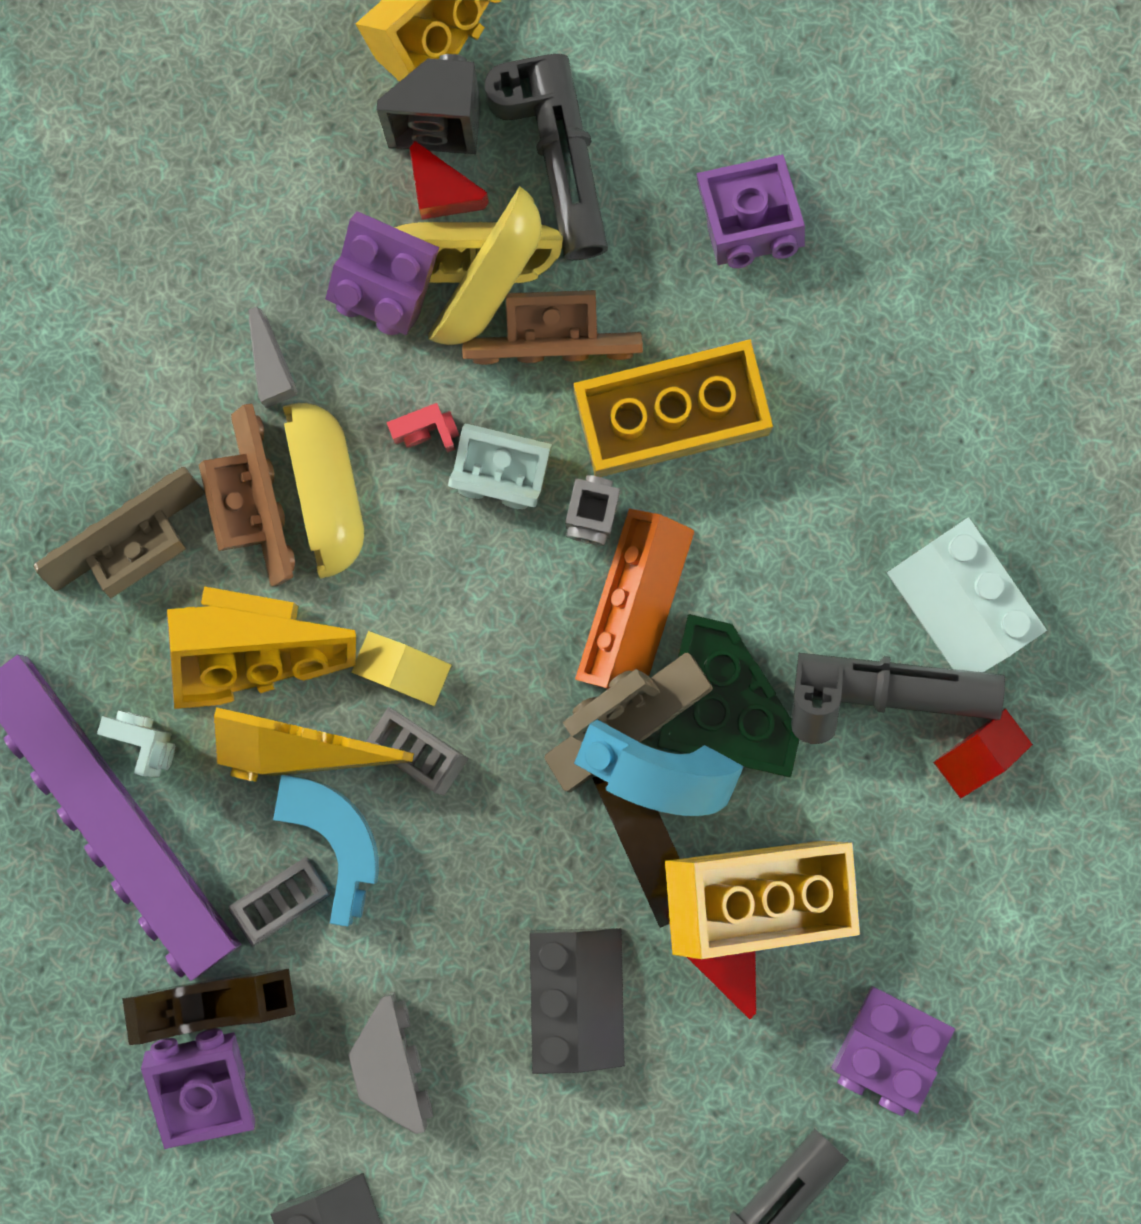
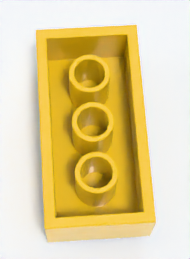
(673, 408)
(761, 899)

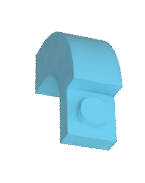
(657, 779)
(345, 828)

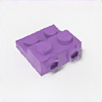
(751, 211)
(381, 274)
(892, 1052)
(197, 1088)

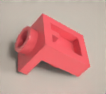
(415, 427)

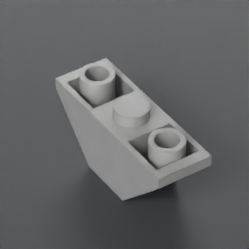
(387, 1067)

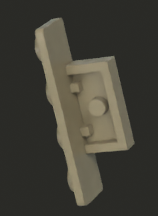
(127, 541)
(631, 705)

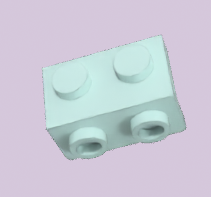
(500, 467)
(135, 729)

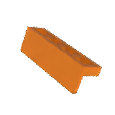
(635, 598)

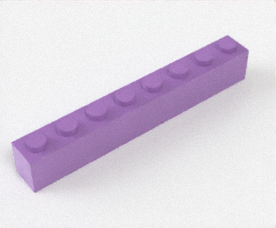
(110, 822)

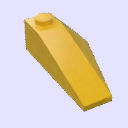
(413, 30)
(237, 650)
(277, 748)

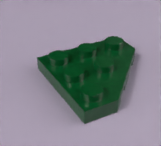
(742, 710)

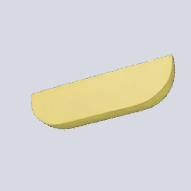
(463, 240)
(490, 273)
(324, 486)

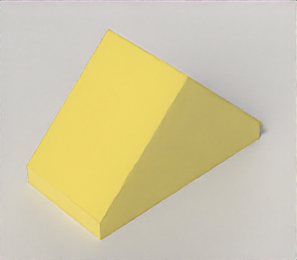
(401, 668)

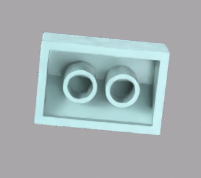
(966, 600)

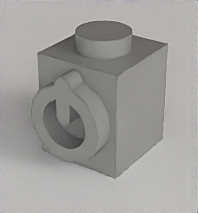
(592, 510)

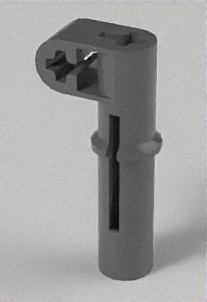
(555, 100)
(886, 686)
(814, 1163)

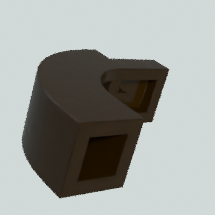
(646, 846)
(208, 1005)

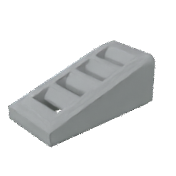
(271, 370)
(448, 771)
(245, 922)

